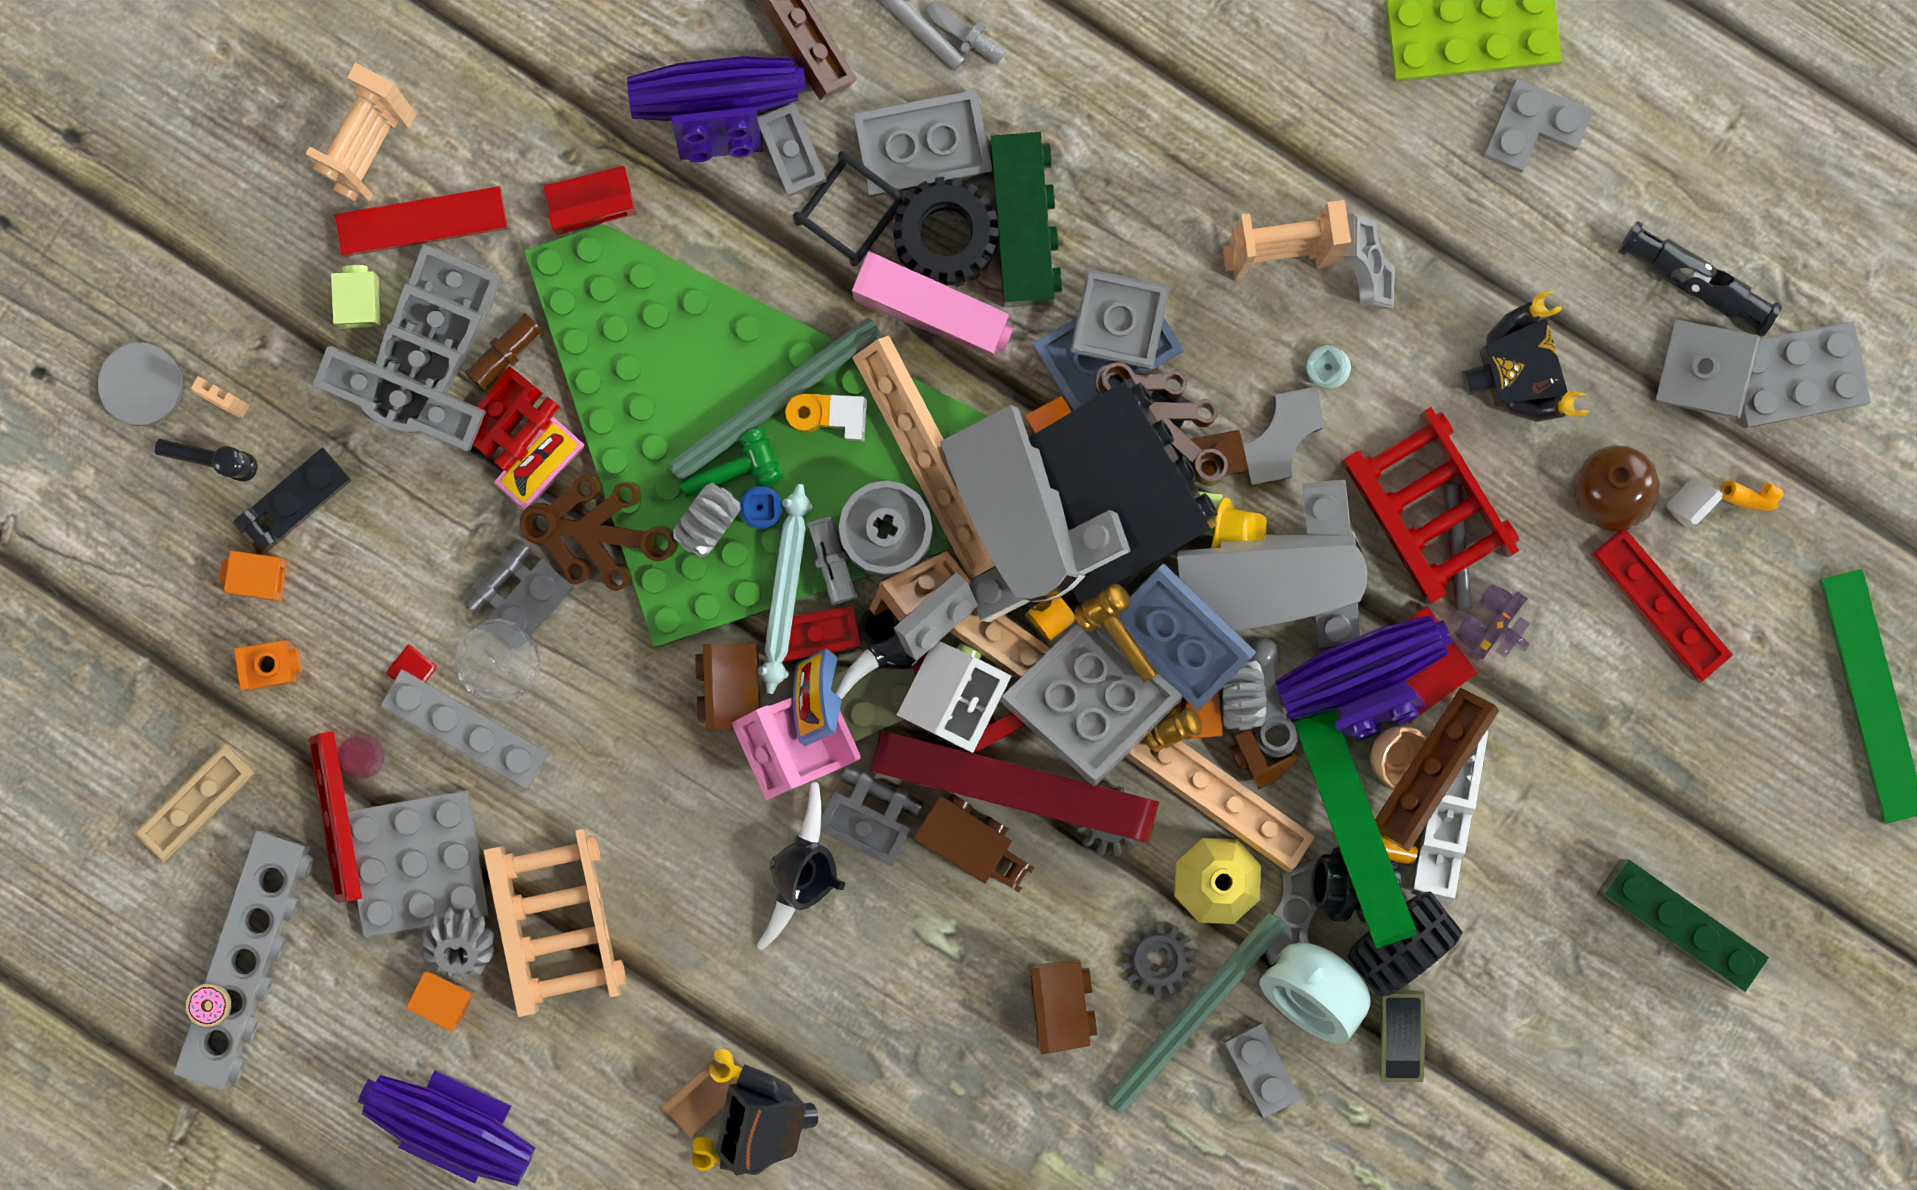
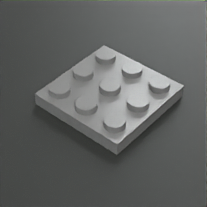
(1089, 702)
(417, 862)

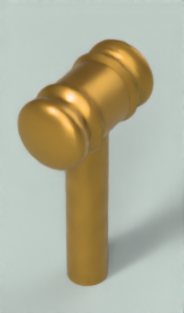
(1105, 610)
(1174, 728)

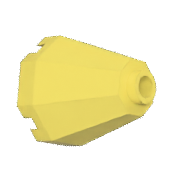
(1197, 875)

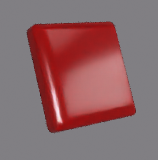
(412, 662)

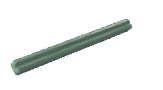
(774, 399)
(1195, 1012)

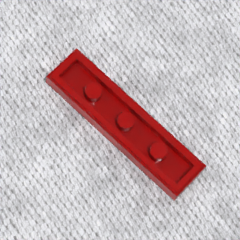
(421, 221)
(1662, 605)
(334, 817)

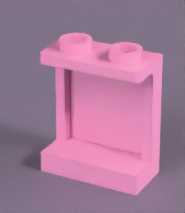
(778, 756)

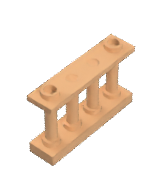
(371, 116)
(1319, 239)
(522, 950)

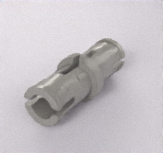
(832, 560)

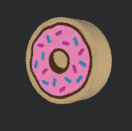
(208, 1005)

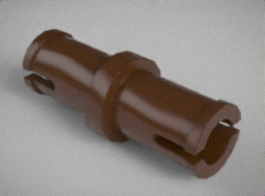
(503, 351)

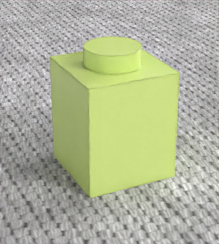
(356, 298)

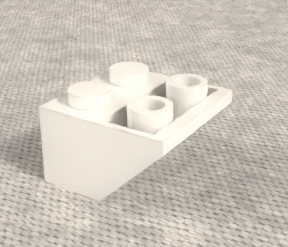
(954, 696)

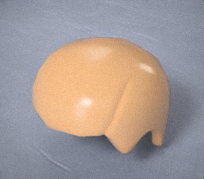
(1394, 752)

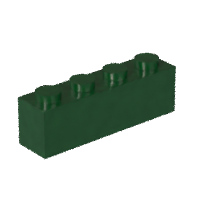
(1023, 221)
(1682, 925)

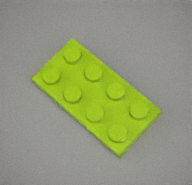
(1470, 36)

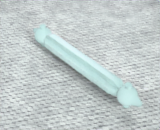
(785, 588)

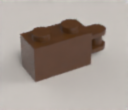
(970, 842)

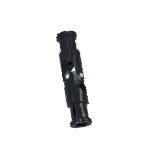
(1706, 282)

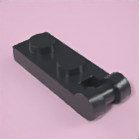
(293, 500)

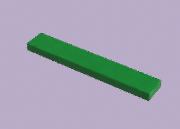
(1872, 694)
(1355, 829)

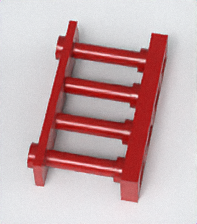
(1389, 505)

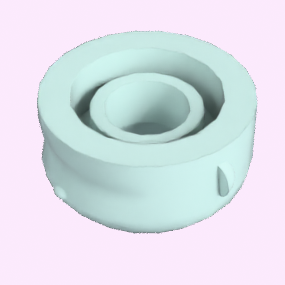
(1317, 991)

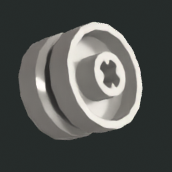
(880, 504)

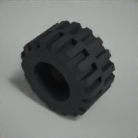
(952, 197)
(1399, 963)

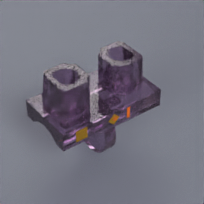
(1481, 638)

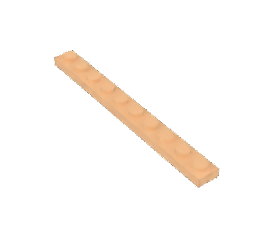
(1175, 767)

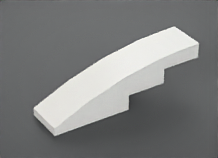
(1447, 832)

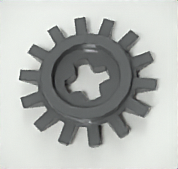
(1163, 976)

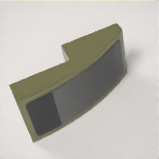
(1402, 1036)

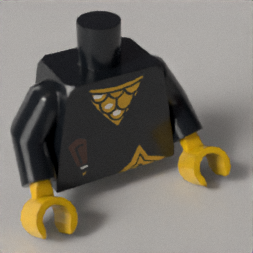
(1524, 366)

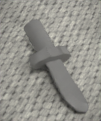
(971, 36)

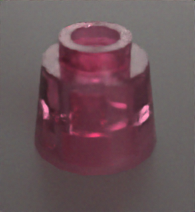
(361, 756)

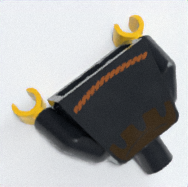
(758, 1121)

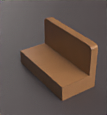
(910, 588)
(698, 1100)

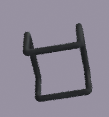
(801, 218)

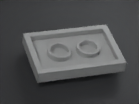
(924, 141)
(1806, 375)

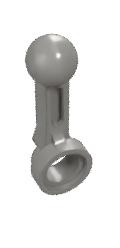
(1267, 656)

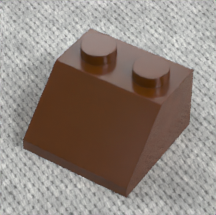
(1061, 1006)

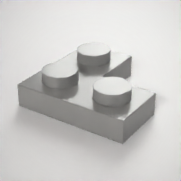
(1531, 114)

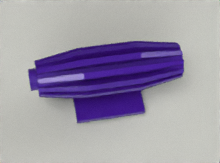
(715, 101)
(1367, 677)
(449, 1126)

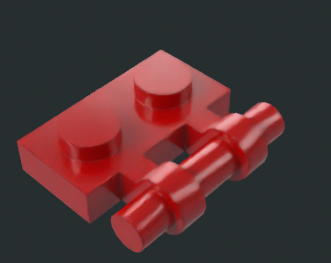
(505, 407)

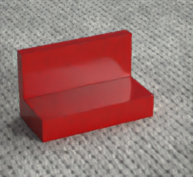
(589, 200)

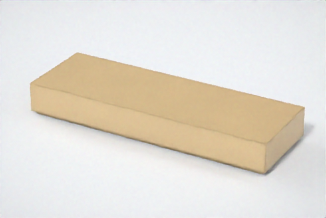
(195, 803)

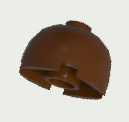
(1617, 488)

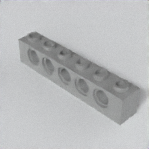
(268, 851)

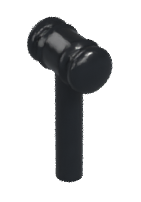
(225, 460)

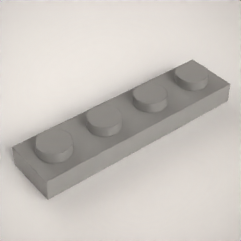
(464, 729)

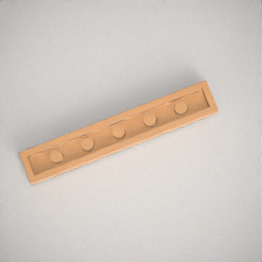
(922, 449)

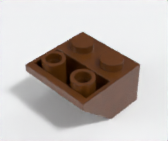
(729, 684)

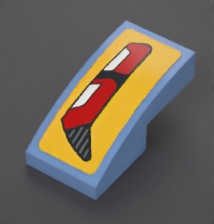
(813, 701)

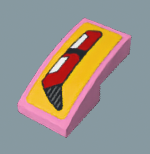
(546, 459)

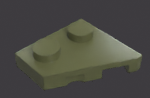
(873, 700)

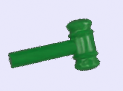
(757, 458)

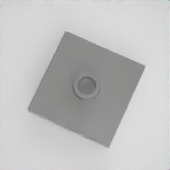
(1119, 319)
(1707, 369)

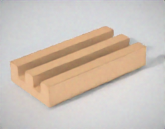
(219, 397)

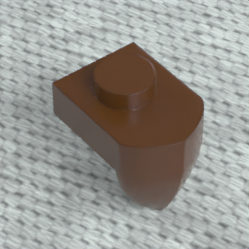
(1248, 755)

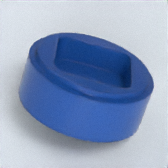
(760, 507)

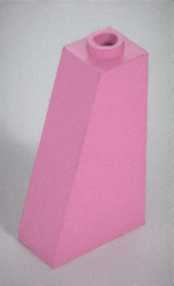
(930, 306)

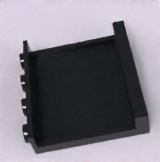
(1123, 461)

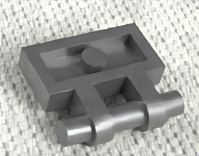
(532, 598)
(863, 827)

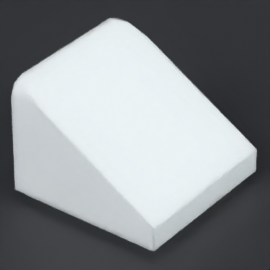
(1693, 502)

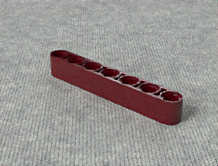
(1015, 786)

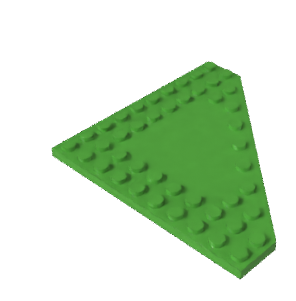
(664, 361)

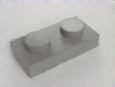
(791, 150)
(936, 616)
(1262, 1070)

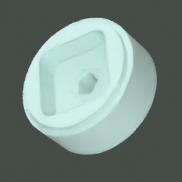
(1328, 367)

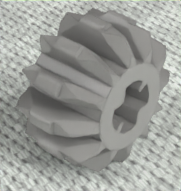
(706, 520)
(1244, 699)
(458, 944)

